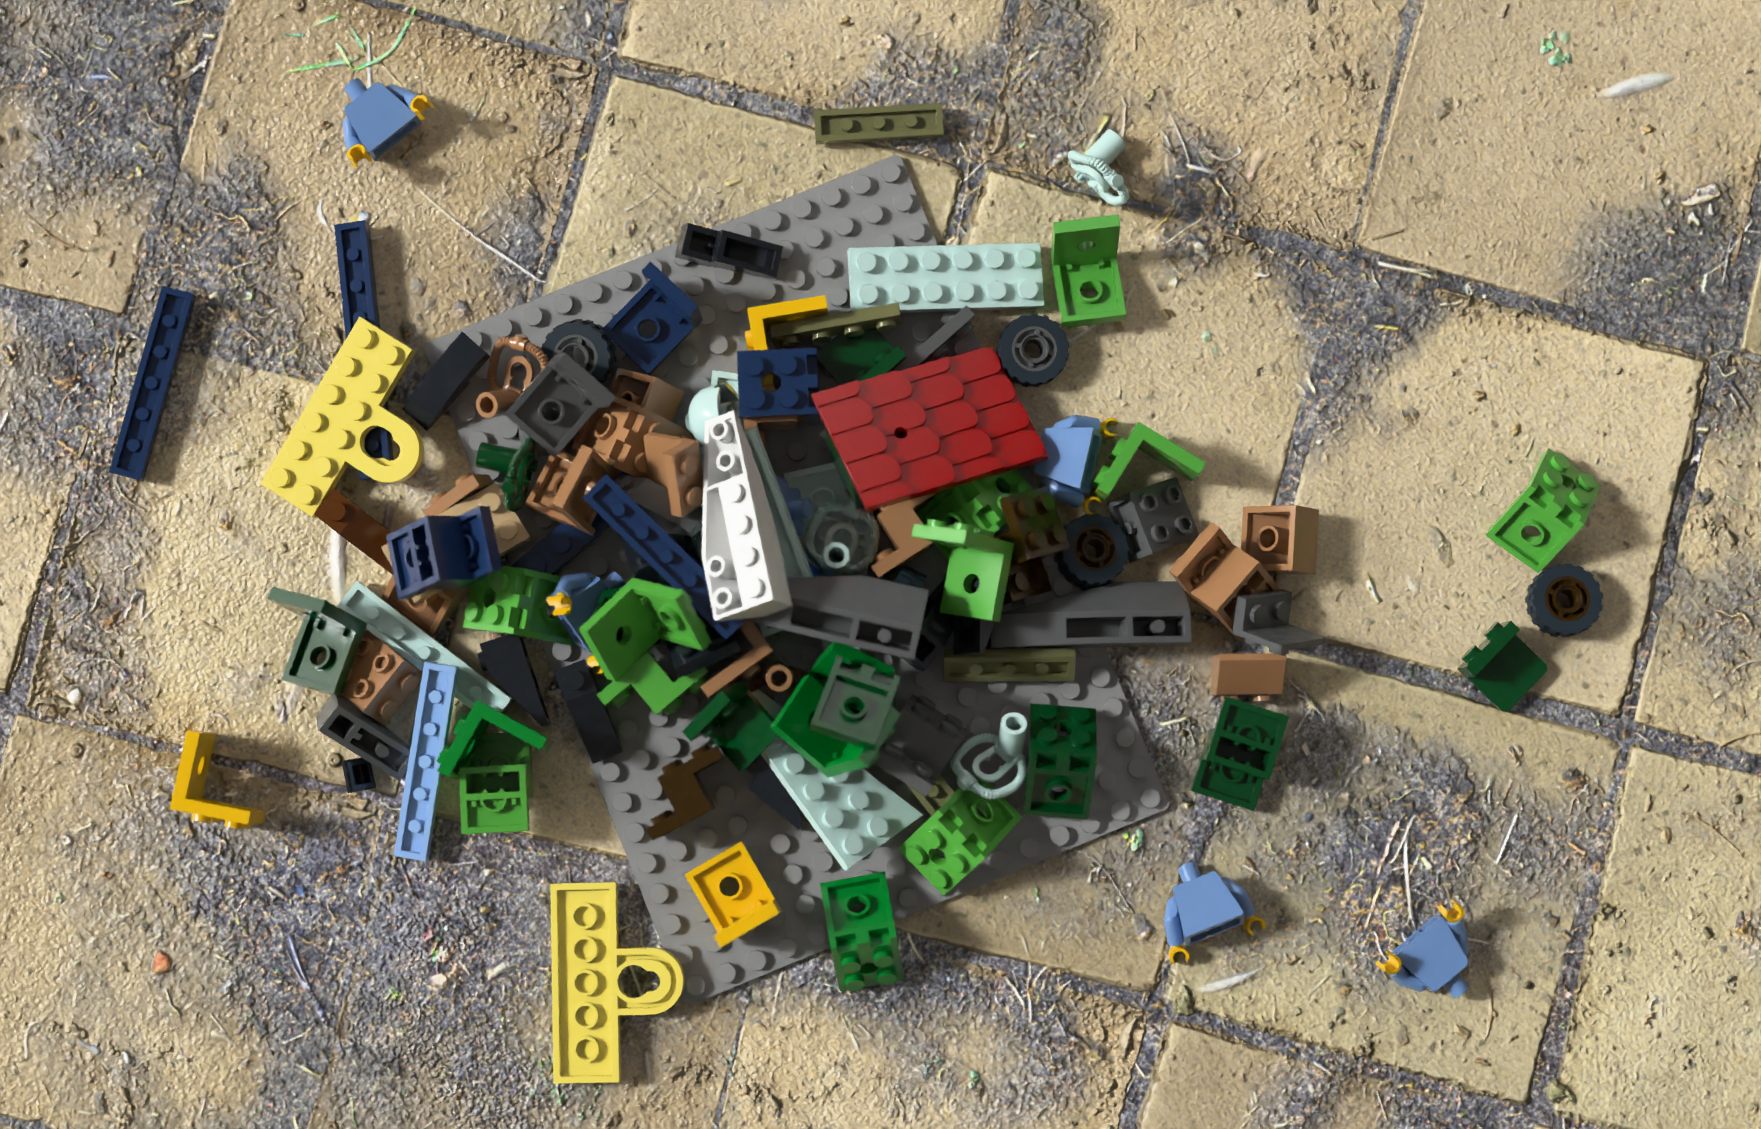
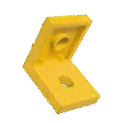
(765, 315)
(191, 783)
(736, 913)

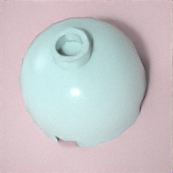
(710, 404)

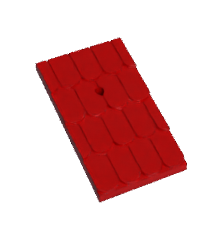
(927, 429)

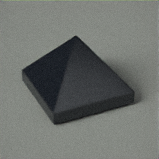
(358, 775)

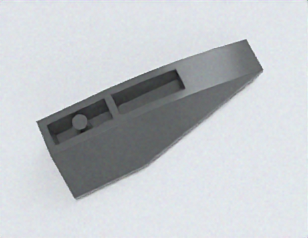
(854, 612)
(1100, 617)

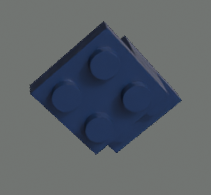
(444, 552)

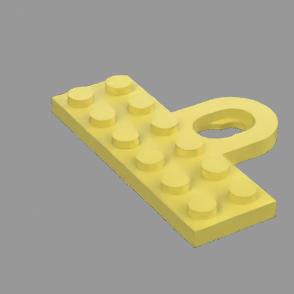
(339, 418)
(587, 982)

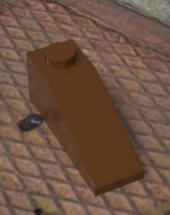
(355, 526)

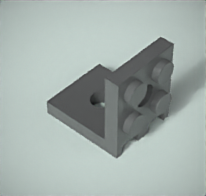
(572, 390)

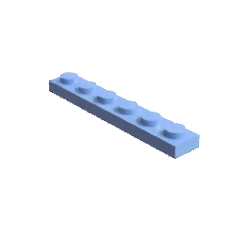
(422, 777)

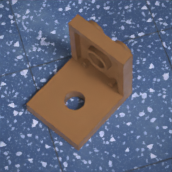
(623, 440)
(565, 483)
(745, 666)

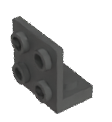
(1153, 518)
(1265, 621)

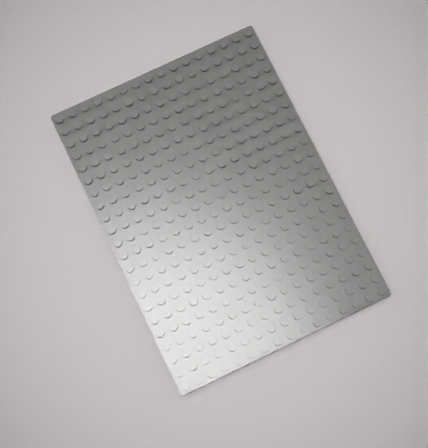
(815, 229)

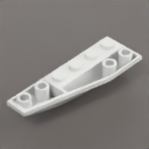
(738, 528)

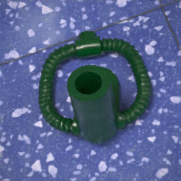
(513, 462)

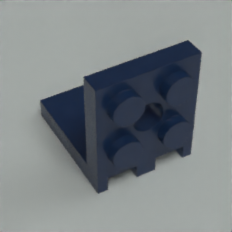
(666, 307)
(798, 381)

